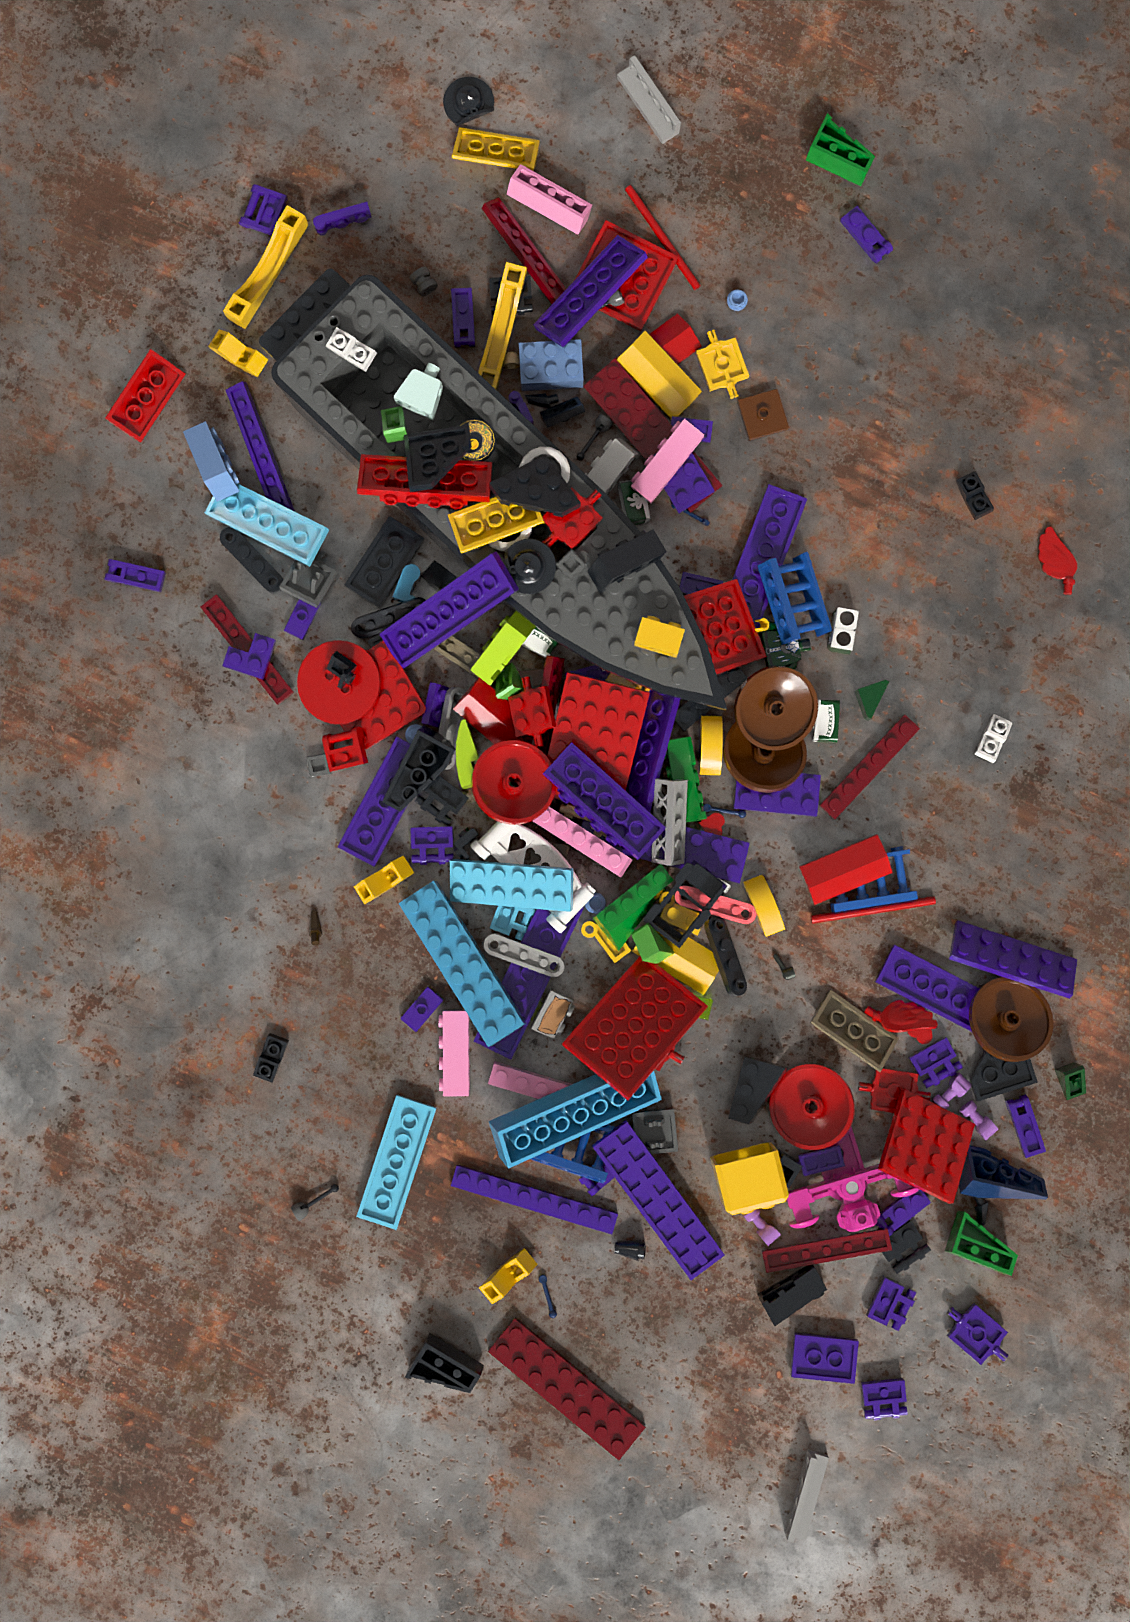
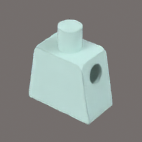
(421, 392)

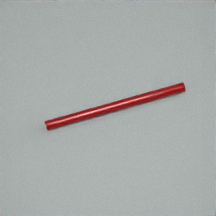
(662, 236)
(872, 910)

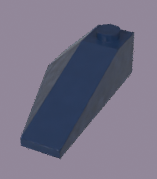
(994, 1178)

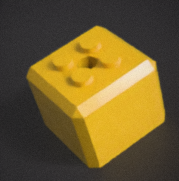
(750, 1178)

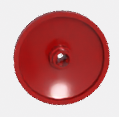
(515, 763)
(792, 1109)

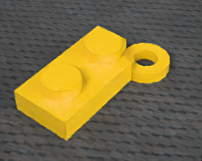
(678, 915)
(614, 954)

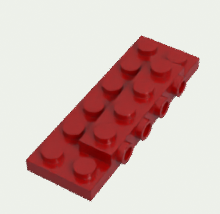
(389, 479)

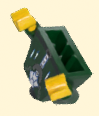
(776, 653)

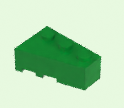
(840, 153)
(979, 1246)

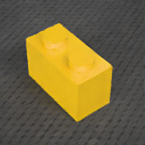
(659, 636)

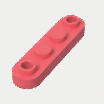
(723, 907)

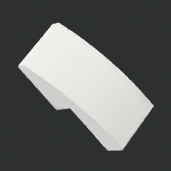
(351, 349)
(993, 738)

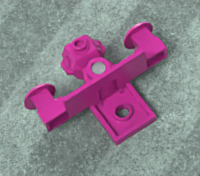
(847, 1185)

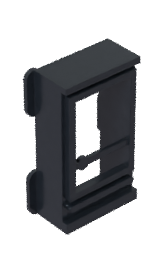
(701, 879)

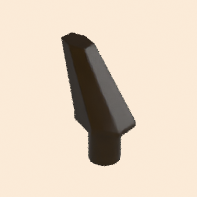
(315, 928)

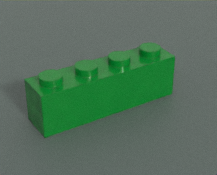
(682, 766)
(628, 910)

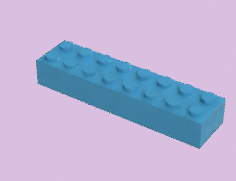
(462, 963)
(565, 1116)

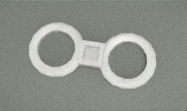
(530, 456)

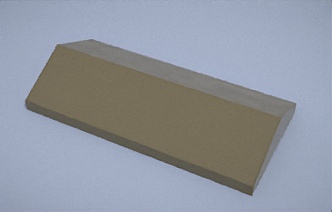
(854, 1030)

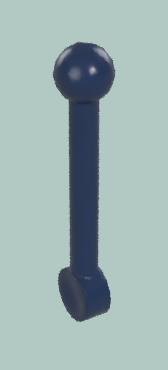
(705, 522)
(707, 808)
(543, 1279)

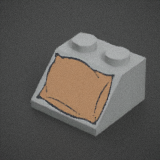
(552, 1014)

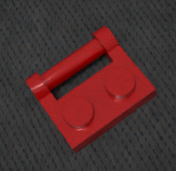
(345, 756)

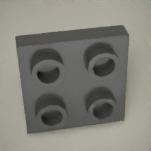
(308, 582)
(656, 1130)

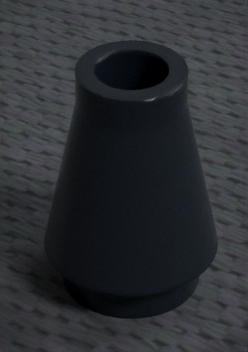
(631, 1249)

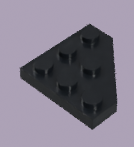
(434, 454)
(536, 488)
(1000, 1076)

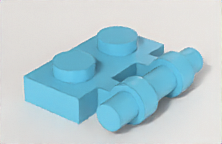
(505, 920)

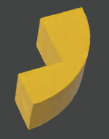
(237, 353)
(711, 745)
(384, 879)
(764, 905)
(508, 1275)

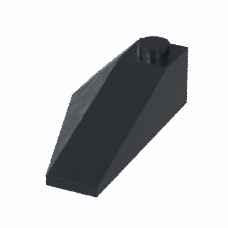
(423, 762)

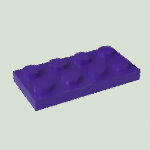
(797, 799)

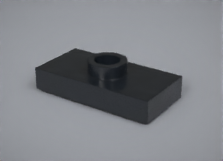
(562, 412)

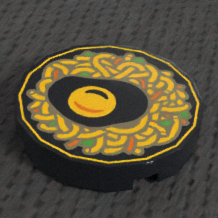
(482, 440)

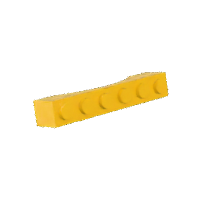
(282, 243)
(502, 323)

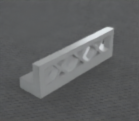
(649, 101)
(674, 821)
(806, 1495)

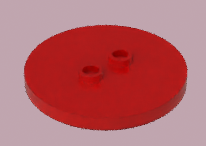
(319, 687)

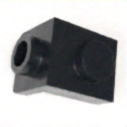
(342, 668)
(466, 837)

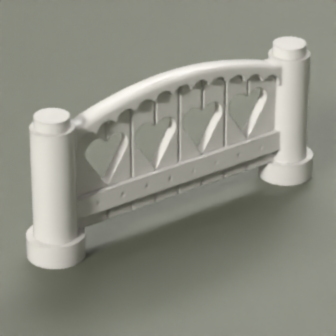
(496, 843)

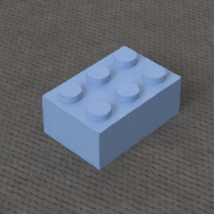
(550, 366)
(212, 461)

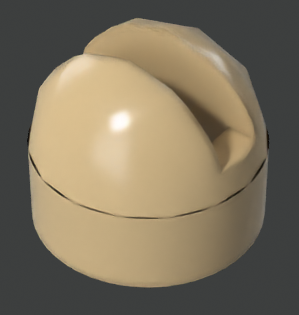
(512, 360)

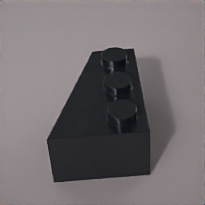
(626, 559)
(754, 1087)
(792, 1293)
(444, 1365)

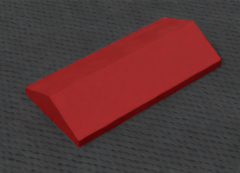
(676, 339)
(145, 396)
(488, 713)
(846, 869)

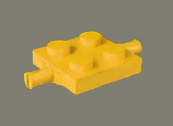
(722, 364)

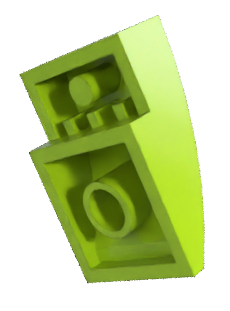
(465, 754)

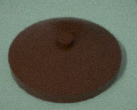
(776, 708)
(762, 768)
(1010, 1019)

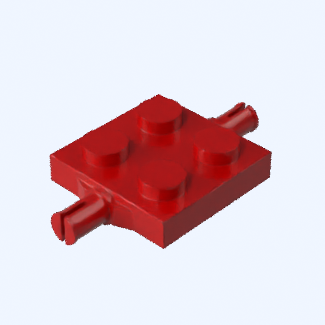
(575, 525)
(532, 712)
(887, 1088)

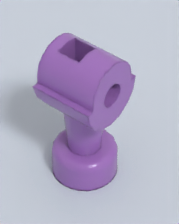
(958, 1087)
(984, 1125)
(766, 1231)

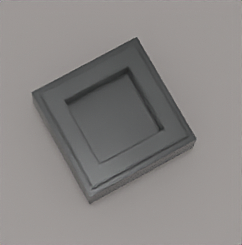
(571, 564)
(317, 765)

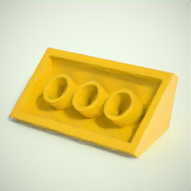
(495, 149)
(658, 375)
(490, 522)
(690, 964)

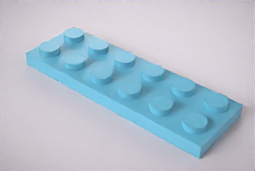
(270, 524)
(511, 885)
(396, 1162)

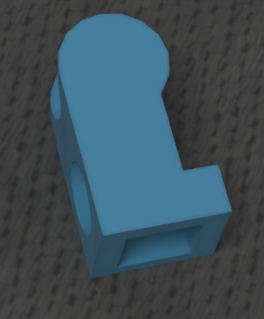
(409, 578)

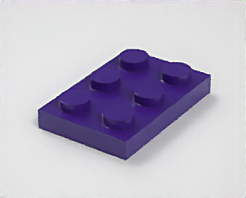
(688, 485)
(824, 1358)

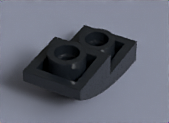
(974, 495)
(438, 575)
(271, 1057)

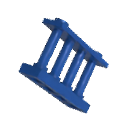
(779, 602)
(883, 896)
(576, 1165)

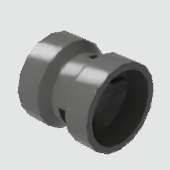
(424, 282)

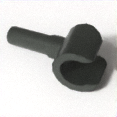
(787, 973)

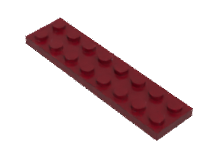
(636, 415)
(566, 1388)

